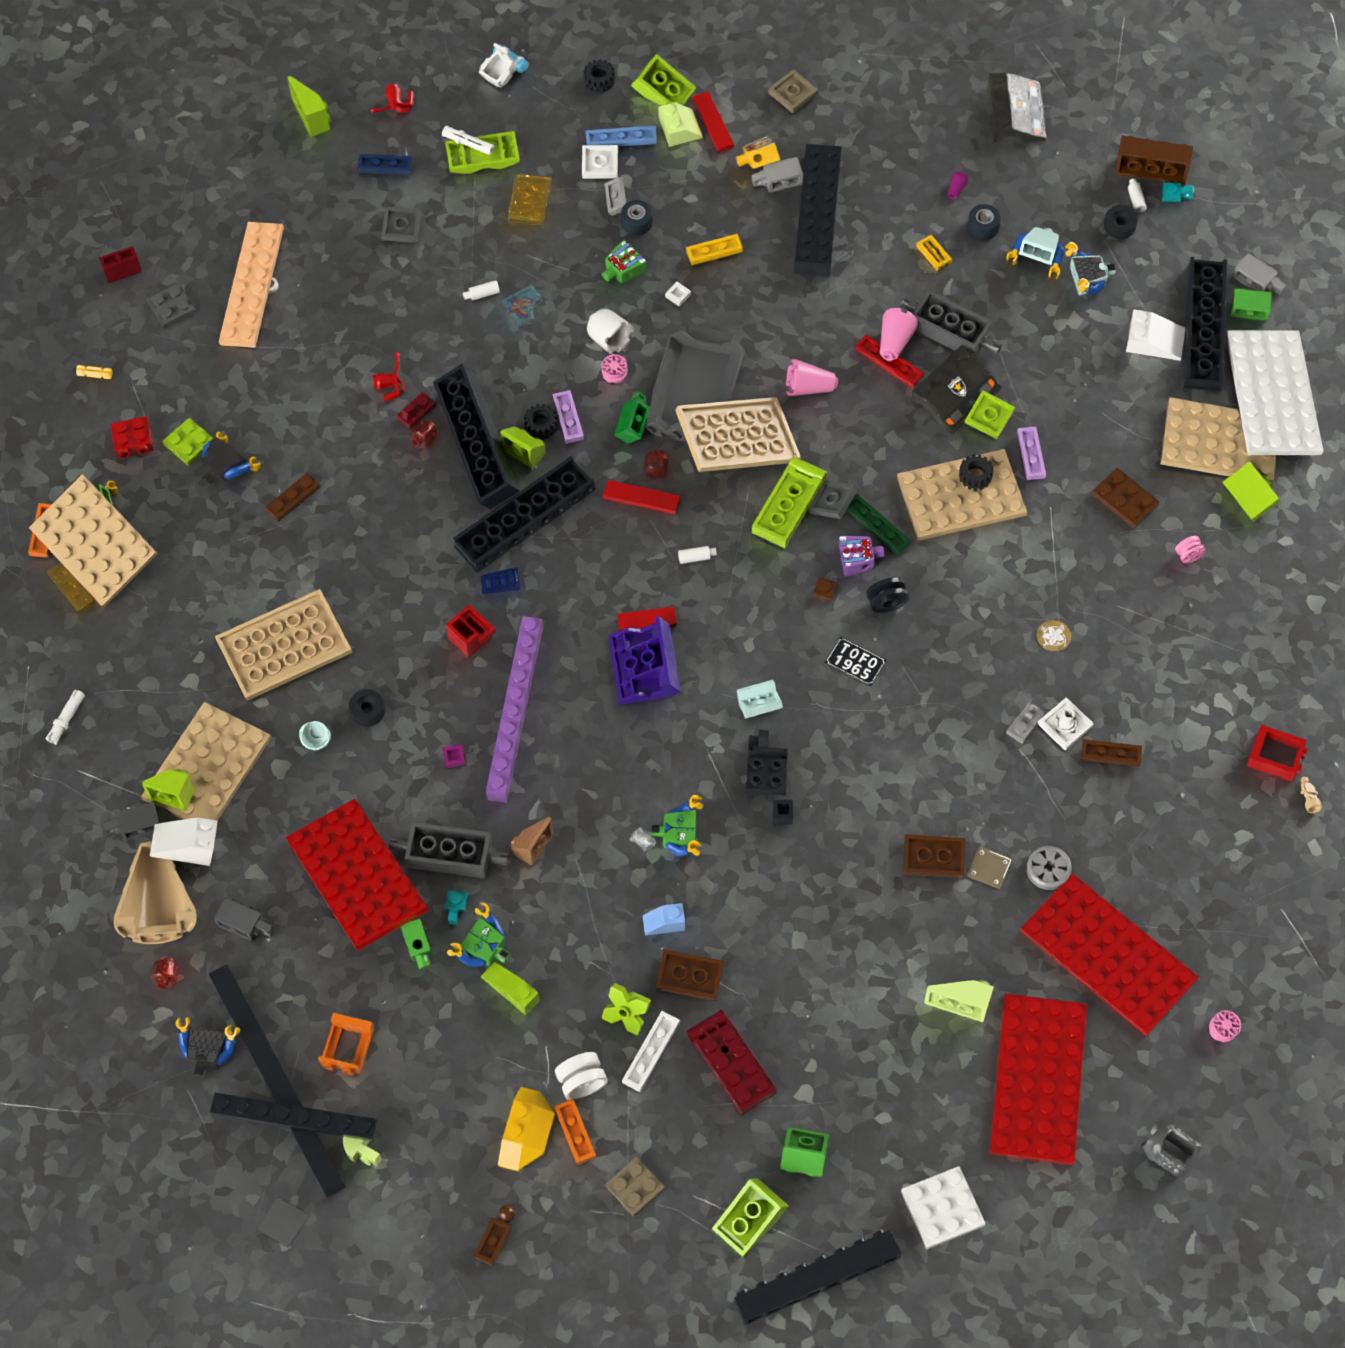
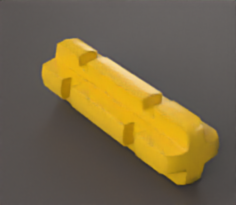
(92, 371)

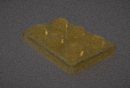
(529, 199)

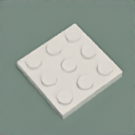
(943, 1207)

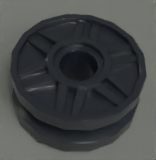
(887, 595)

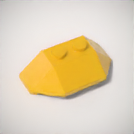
(526, 1130)

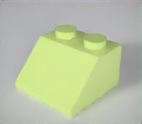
(679, 124)

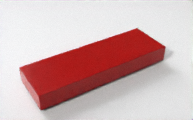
(645, 618)

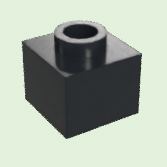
(782, 806)

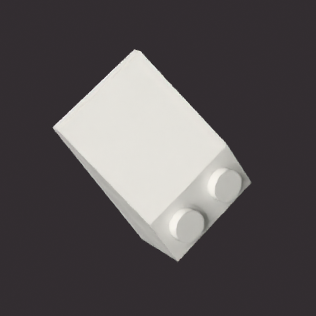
(1155, 336)
(185, 840)

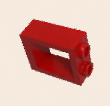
(1273, 767)

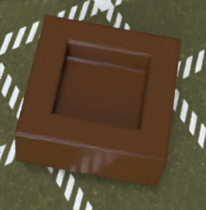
(824, 589)

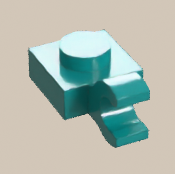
(1173, 192)
(455, 904)

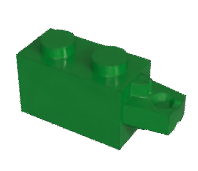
(633, 418)

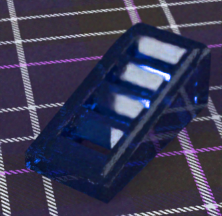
(504, 574)

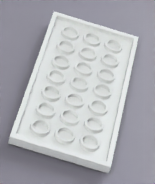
(1274, 393)

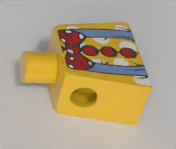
(759, 153)

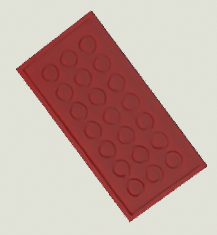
(356, 874)
(1109, 954)
(1038, 1079)

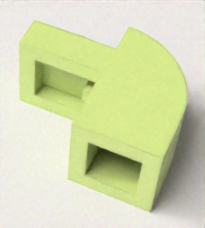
(358, 1148)

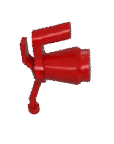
(393, 95)
(385, 380)

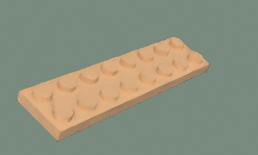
(251, 284)

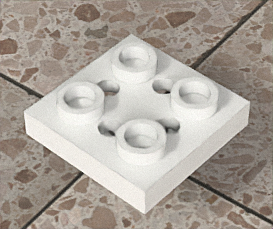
(1066, 712)

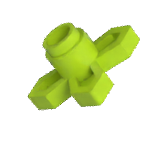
(626, 1007)

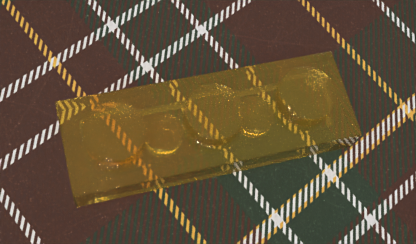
(70, 588)

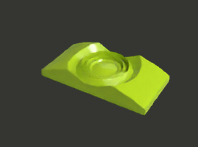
(469, 160)

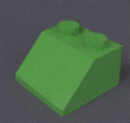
(804, 1152)

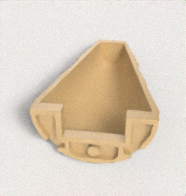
(153, 901)

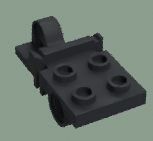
(766, 766)

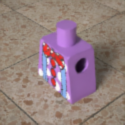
(858, 554)

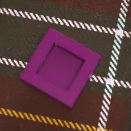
(453, 756)

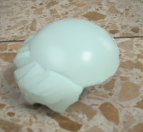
(314, 735)

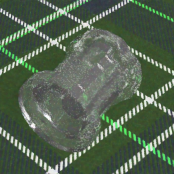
(643, 840)

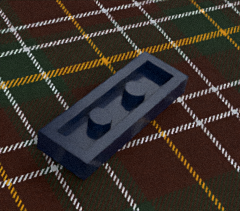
(385, 164)

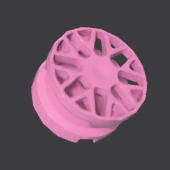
(615, 369)
(1190, 549)
(1224, 1026)

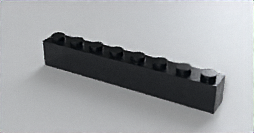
(817, 1277)

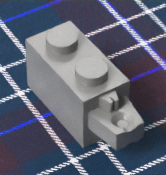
(779, 175)
(1258, 275)

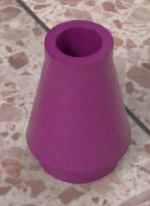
(957, 184)

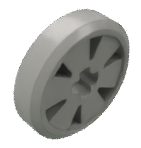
(1042, 877)

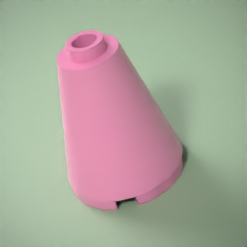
(896, 332)
(809, 379)

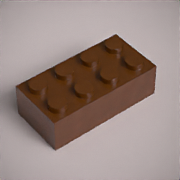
(1153, 159)

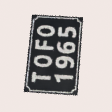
(855, 661)

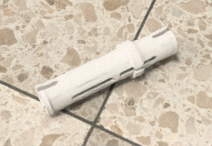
(468, 140)
(63, 720)

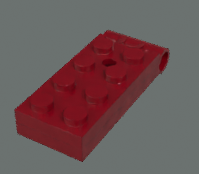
(735, 1070)

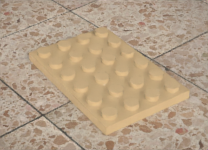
(737, 434)
(1208, 440)
(942, 505)
(93, 540)
(283, 644)
(217, 757)

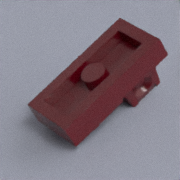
(416, 410)

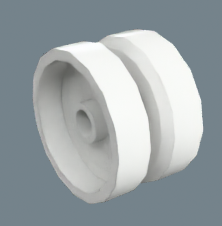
(581, 1075)

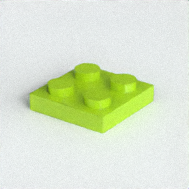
(989, 414)
(187, 441)

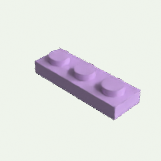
(568, 416)
(1031, 453)

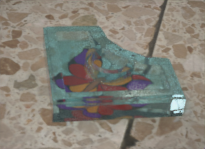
(521, 306)

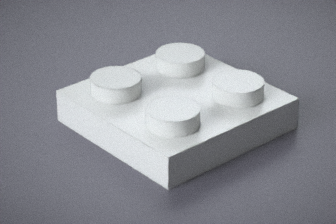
(599, 161)

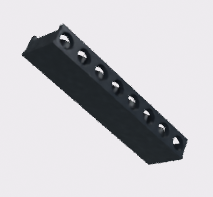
(1205, 325)
(523, 514)

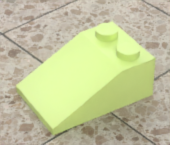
(962, 998)

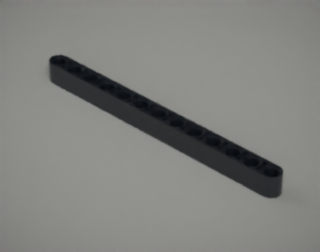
(274, 1076)

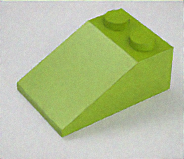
(662, 83)
(310, 107)
(750, 1216)

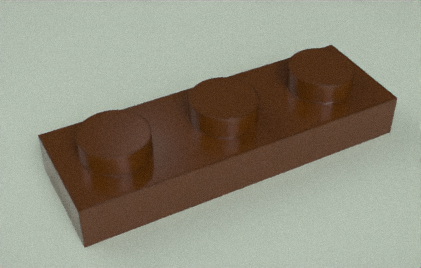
(292, 497)
(1111, 752)

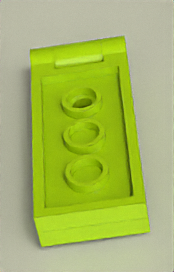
(789, 502)

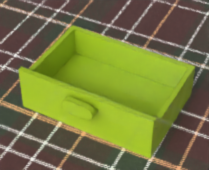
(1252, 491)

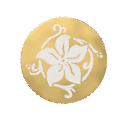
(1053, 635)

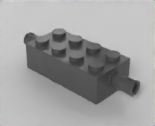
(952, 323)
(448, 850)

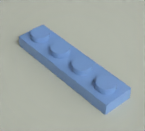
(622, 136)

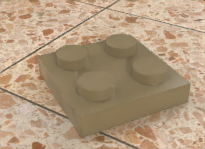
(793, 91)
(635, 1186)

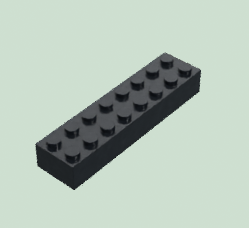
(817, 210)
(476, 436)

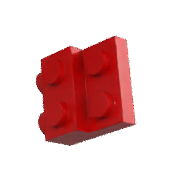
(131, 437)

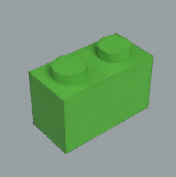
(1251, 304)

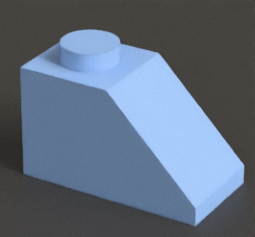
(664, 919)

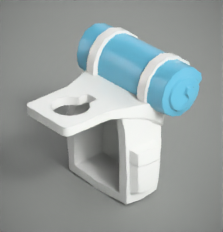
(502, 65)

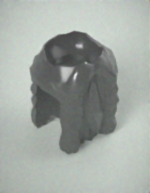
(1154, 1146)

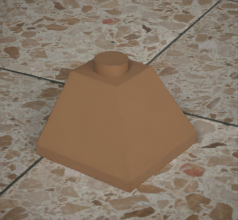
(532, 841)

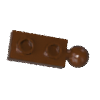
(495, 1236)

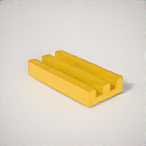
(923, 244)

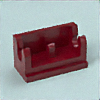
(120, 264)

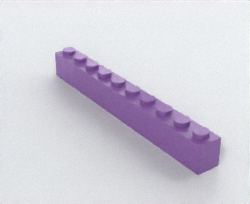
(514, 710)

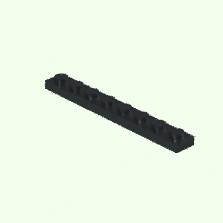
(293, 1116)

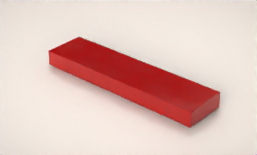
(713, 121)
(899, 367)
(641, 497)

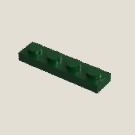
(878, 525)

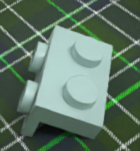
(759, 699)

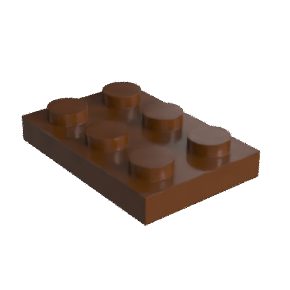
(1125, 498)
(934, 856)
(689, 975)

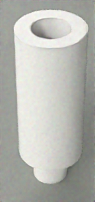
(1137, 196)
(482, 290)
(696, 554)

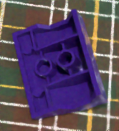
(644, 663)

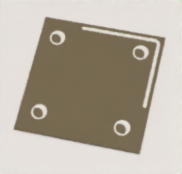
(989, 867)

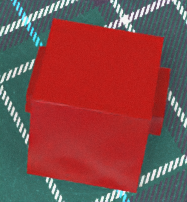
(469, 631)

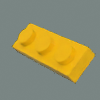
(714, 249)

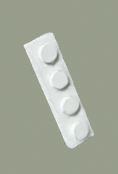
(650, 1051)

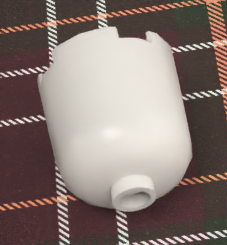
(609, 330)

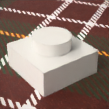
(678, 294)

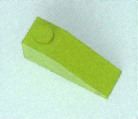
(511, 987)

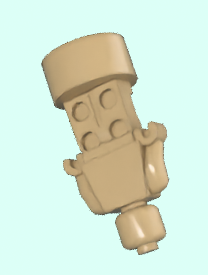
(1312, 803)

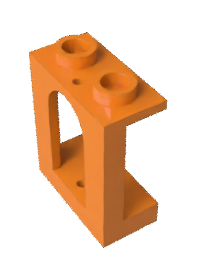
(352, 1024)

